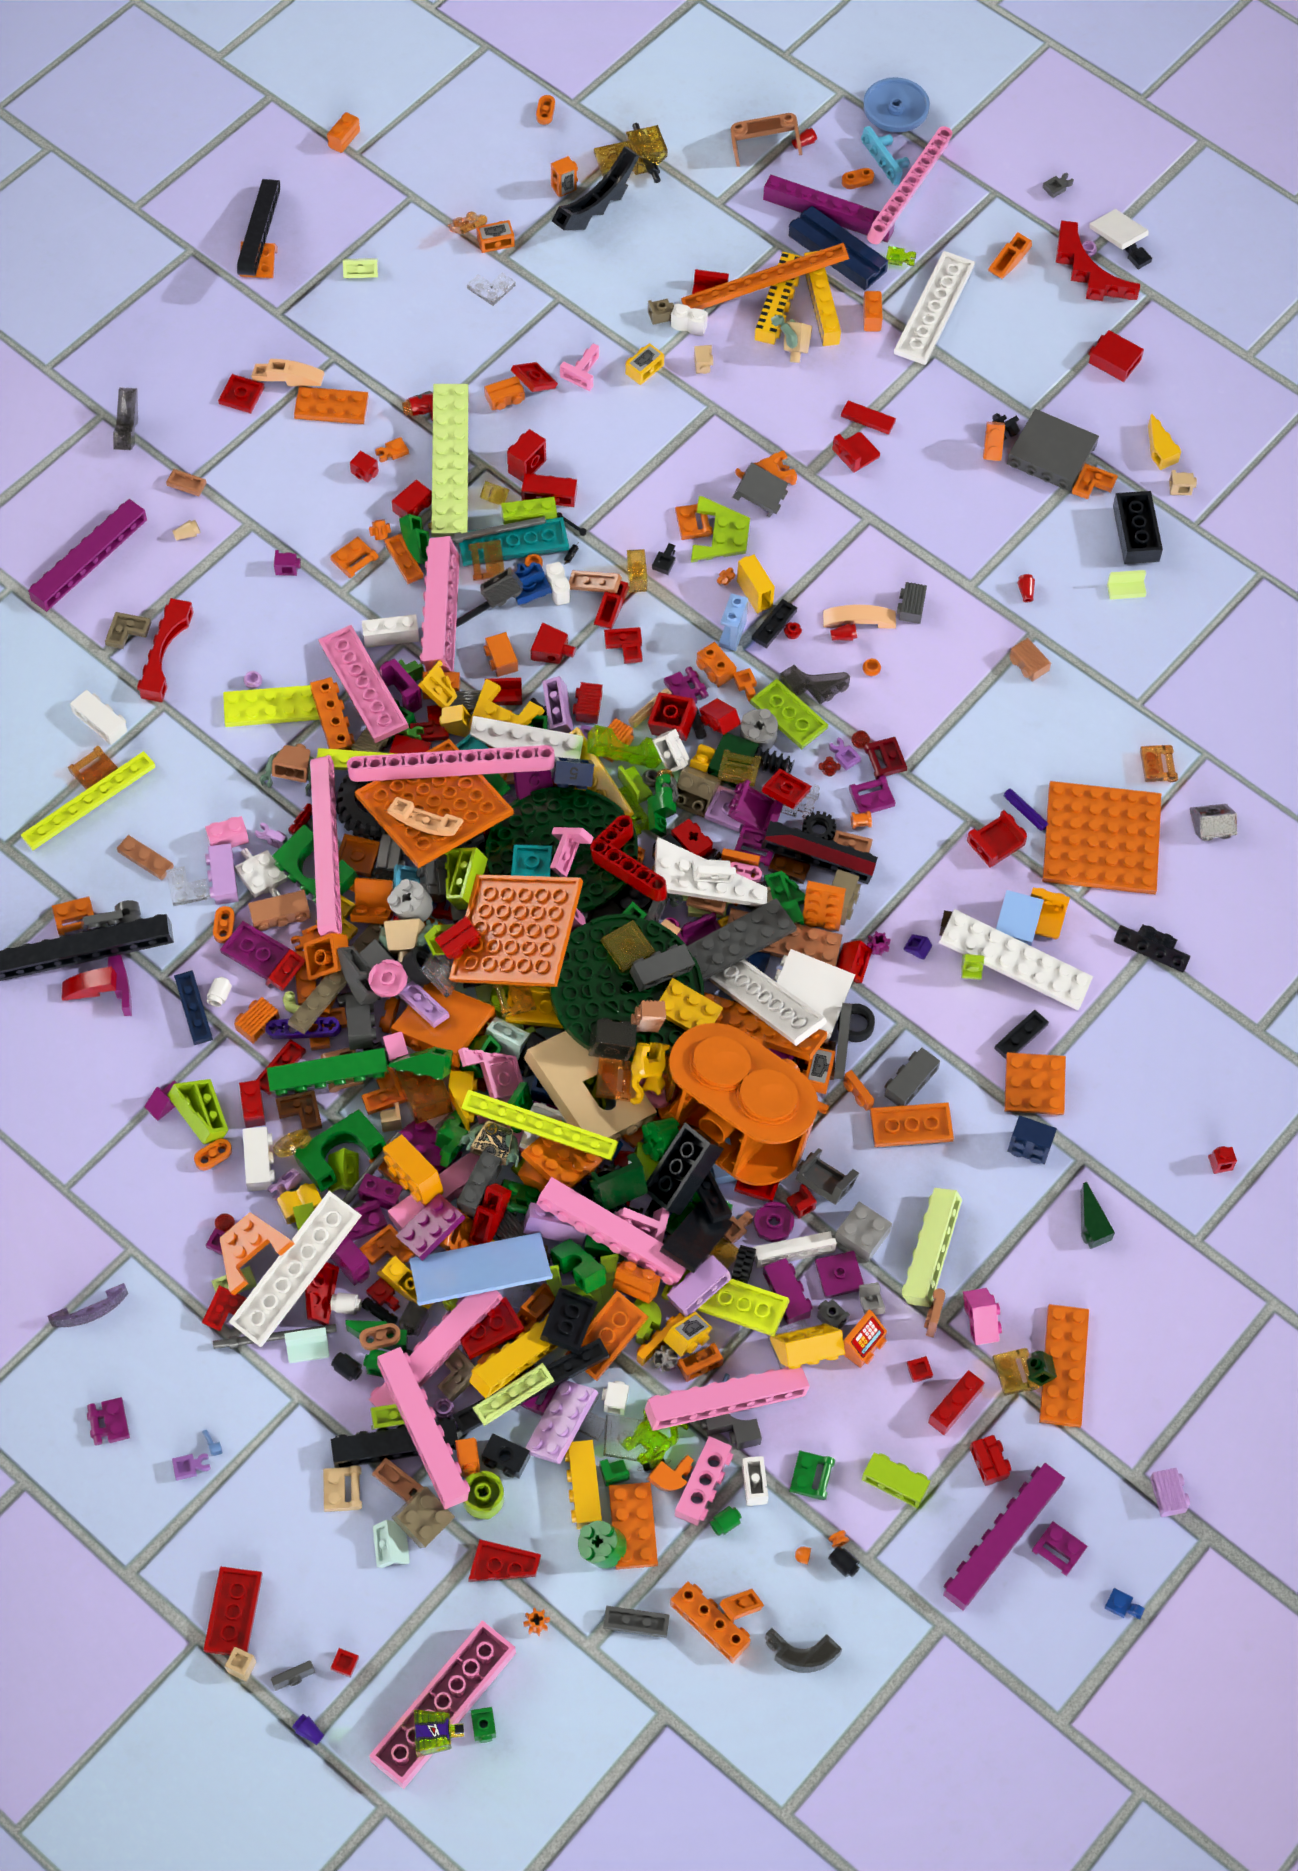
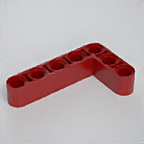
(607, 855)

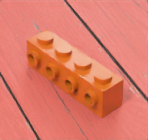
(331, 714)
(710, 1621)

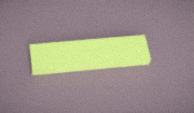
(513, 1394)

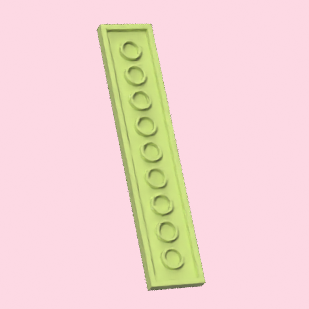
(450, 459)

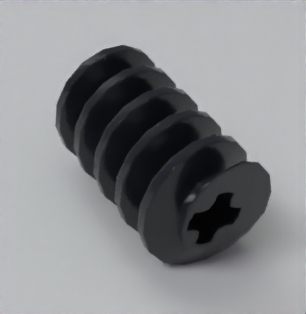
(774, 763)

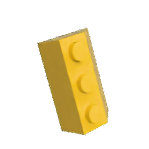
(808, 1345)

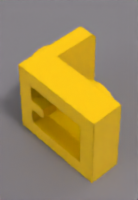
(702, 758)

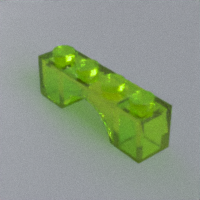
(605, 743)

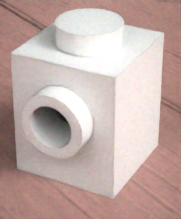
(615, 1397)

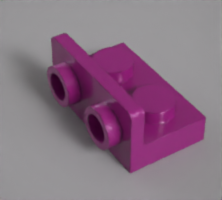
(383, 1190)
(370, 1221)

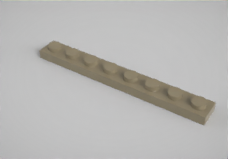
(328, 987)

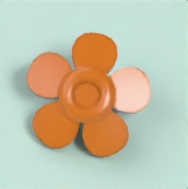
(726, 576)

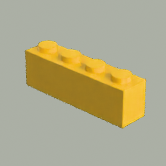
(584, 1483)

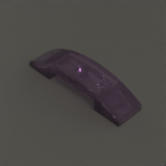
(64, 1319)

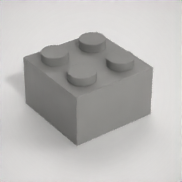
(863, 1231)

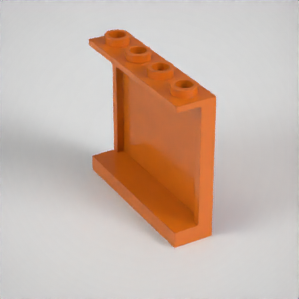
(464, 1022)

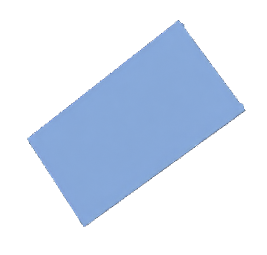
(480, 1268)

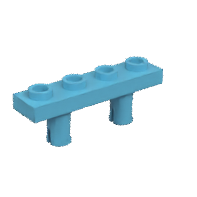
(877, 149)

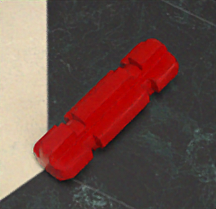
(301, 819)

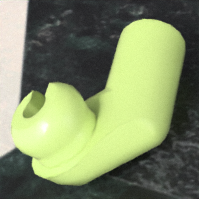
(290, 1002)

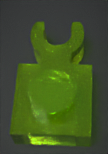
(897, 256)

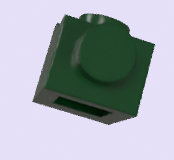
(1040, 1364)

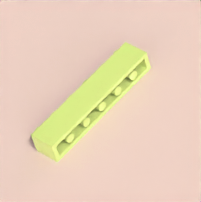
(931, 1247)

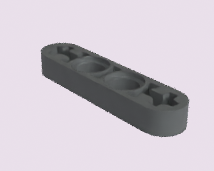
(843, 1041)

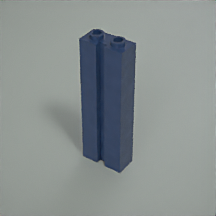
(819, 232)

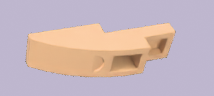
(290, 371)

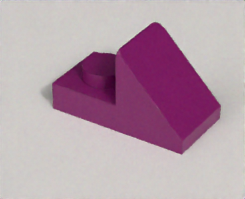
(159, 1102)

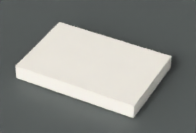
(1118, 229)

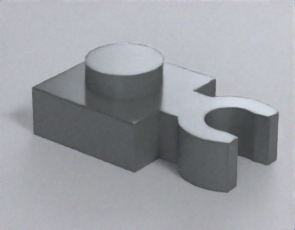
(1057, 186)

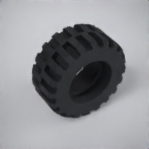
(354, 818)

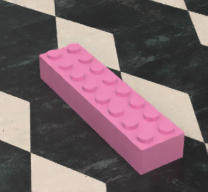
(440, 604)
(451, 1692)

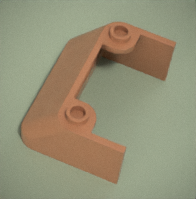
(763, 127)

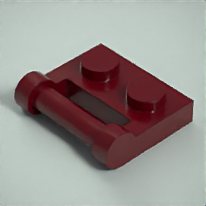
(891, 756)

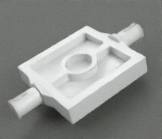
(260, 873)

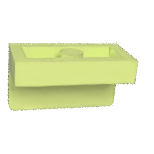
(360, 268)
(1126, 584)

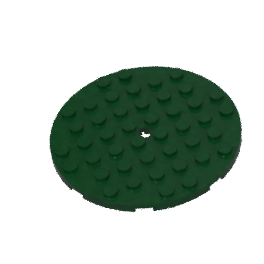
(561, 807)
(593, 981)

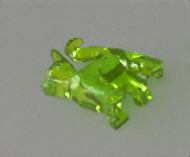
(653, 1441)

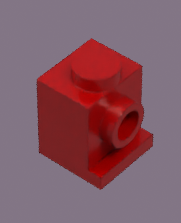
(1222, 1156)

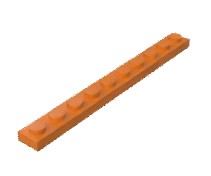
(767, 277)

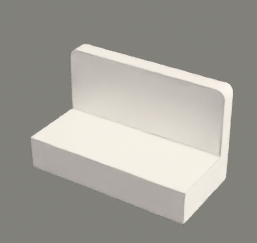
(713, 871)

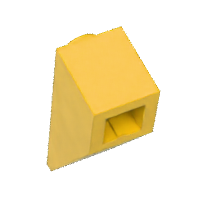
(1162, 447)
(458, 1086)
(400, 1279)

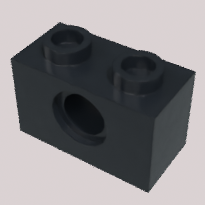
(499, 1446)

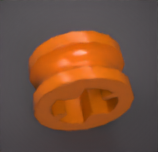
(838, 1539)

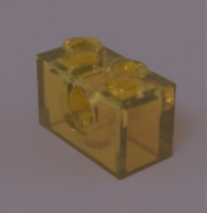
(636, 570)

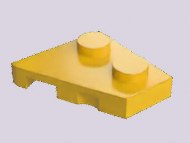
(438, 686)

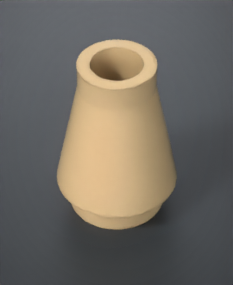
(187, 530)

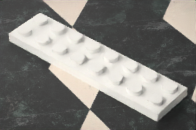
(934, 308)
(1016, 959)
(769, 1001)
(295, 1269)

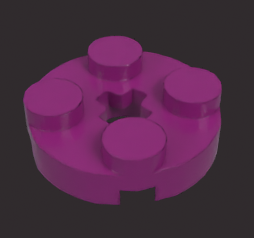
(766, 1230)

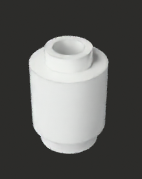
(218, 991)
(346, 1303)

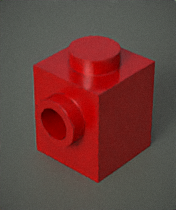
(364, 466)

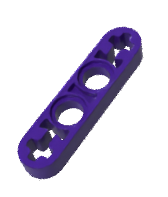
(282, 1024)

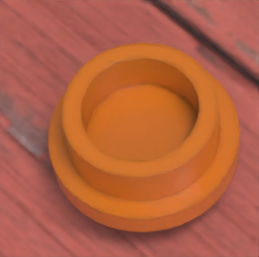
(871, 667)

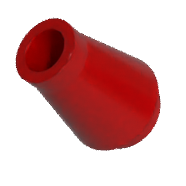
(807, 137)
(1026, 585)
(845, 632)

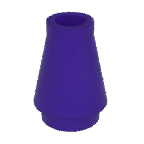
(308, 1729)

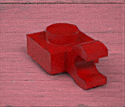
(383, 1293)

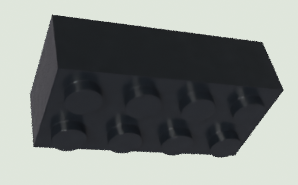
(1137, 527)
(683, 1168)

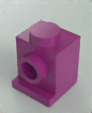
(286, 563)

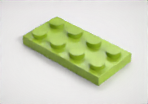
(792, 714)

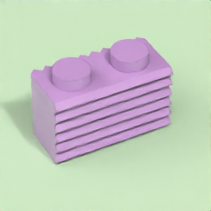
(1169, 1492)

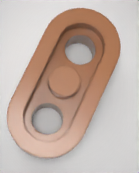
(379, 1334)

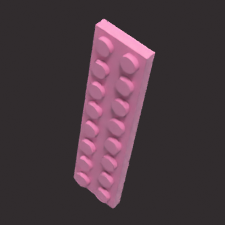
(363, 684)

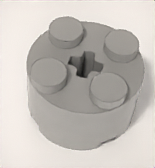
(759, 727)
(410, 901)

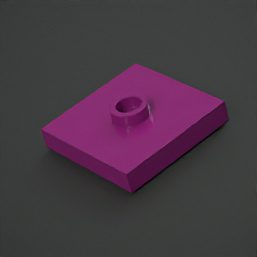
(531, 781)
(839, 1274)

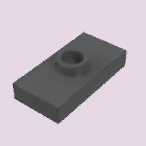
(293, 1676)

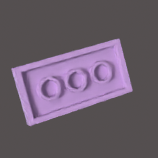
(561, 1421)

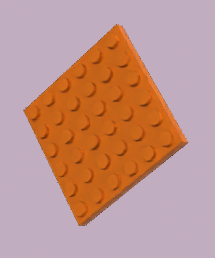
(460, 796)
(1102, 837)
(522, 930)

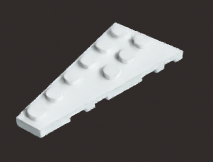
(507, 734)
(677, 869)

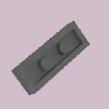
(636, 1621)

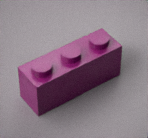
(782, 1281)

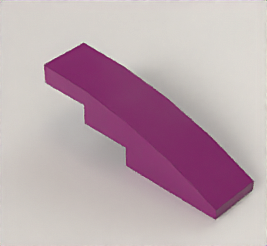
(122, 984)

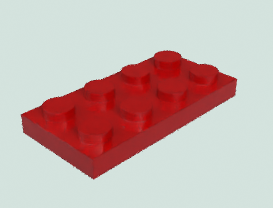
(233, 1610)

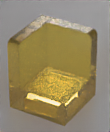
(494, 493)

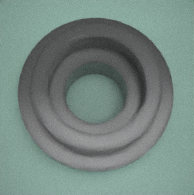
(649, 777)

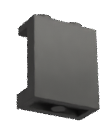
(761, 489)
(824, 1178)

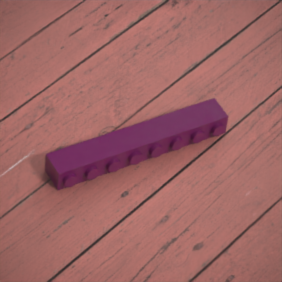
(800, 198)
(87, 555)
(1003, 1537)

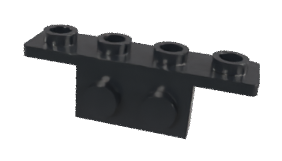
(1153, 945)

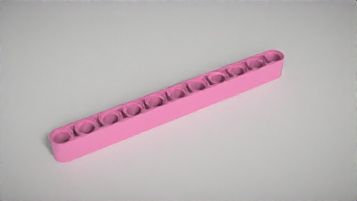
(909, 185)
(451, 763)
(325, 846)

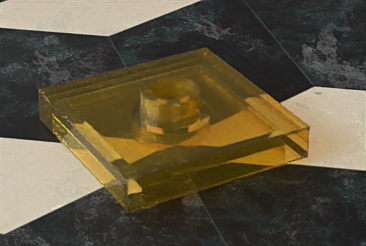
(627, 945)

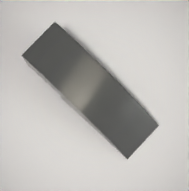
(356, 974)

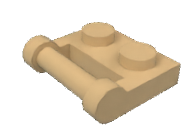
(335, 1489)

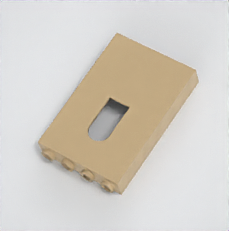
(562, 1069)

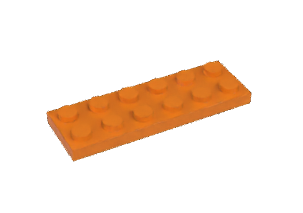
(1068, 1346)

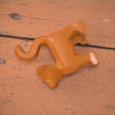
(775, 466)

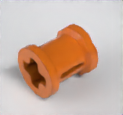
(861, 819)

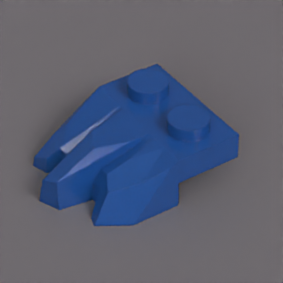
(534, 582)

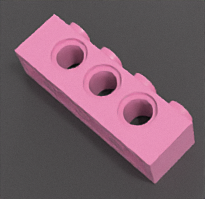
(713, 1450)

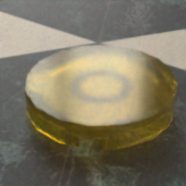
(287, 1144)

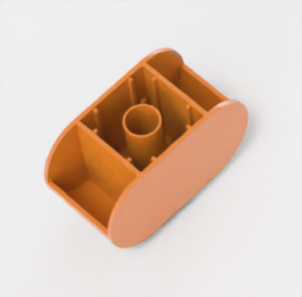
(743, 1094)

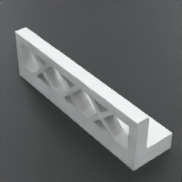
(795, 1249)

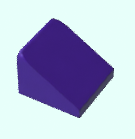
(918, 946)

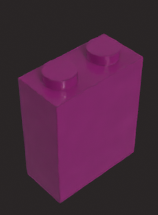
(351, 1261)

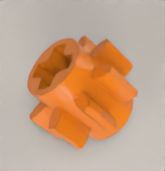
(380, 529)
(536, 1615)

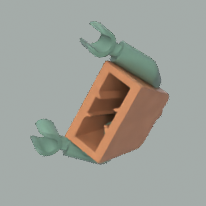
(290, 764)

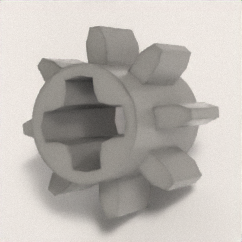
(665, 1358)

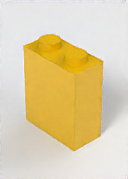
(755, 583)

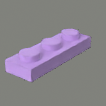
(424, 1004)

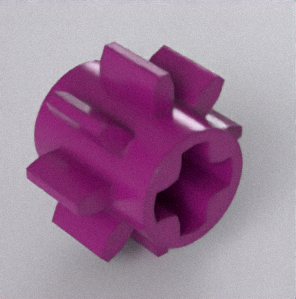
(878, 943)

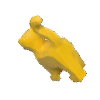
(648, 1067)

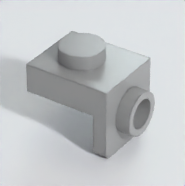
(871, 1298)

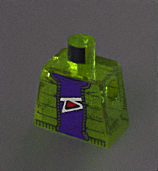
(434, 1732)

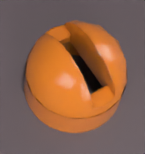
(803, 1554)

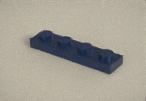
(193, 1007)

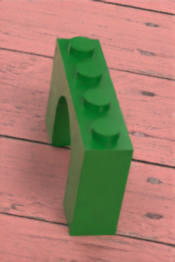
(292, 856)
(352, 1129)

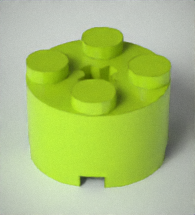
(485, 1506)

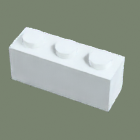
(390, 631)
(99, 717)
(258, 1158)

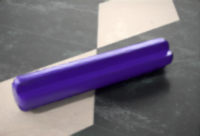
(1025, 809)

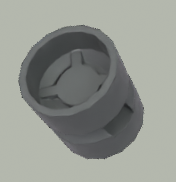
(130, 910)

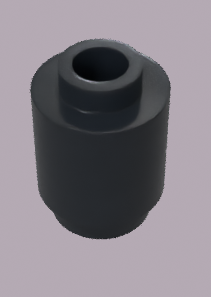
(347, 1366)
(844, 1562)

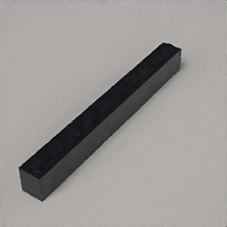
(85, 946)

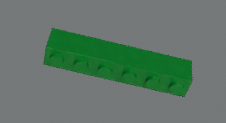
(327, 1071)

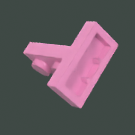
(579, 374)
(568, 845)
(653, 1226)

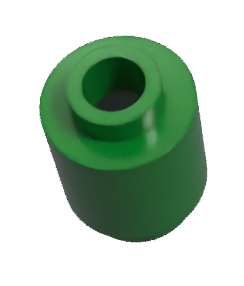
(725, 1520)

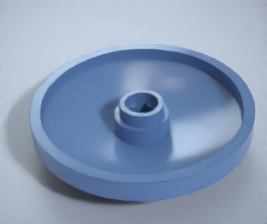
(896, 104)

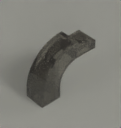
(803, 1660)

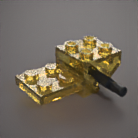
(645, 142)

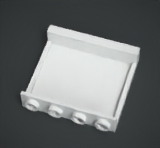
(816, 984)

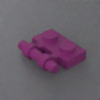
(679, 685)
(115, 1421)

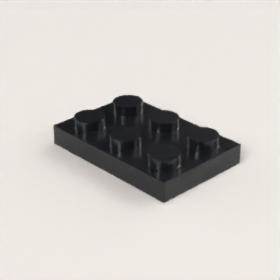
(568, 1320)

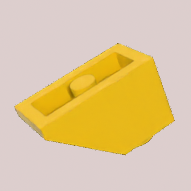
(456, 720)

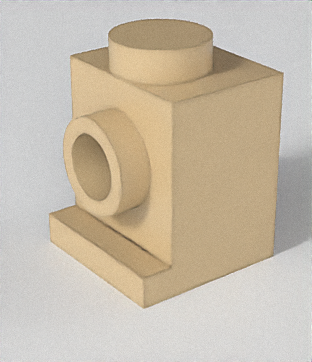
(703, 358)
(1182, 483)

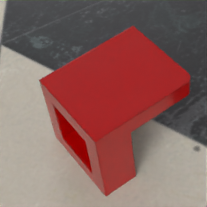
(802, 1201)

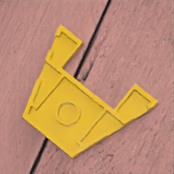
(487, 709)

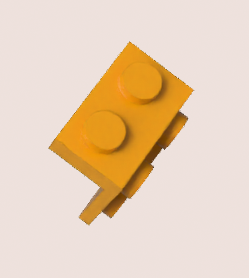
(1052, 912)

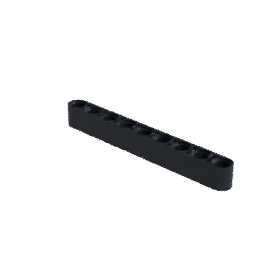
(258, 227)

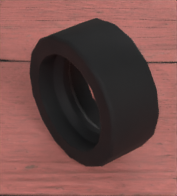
(412, 968)
(867, 1014)

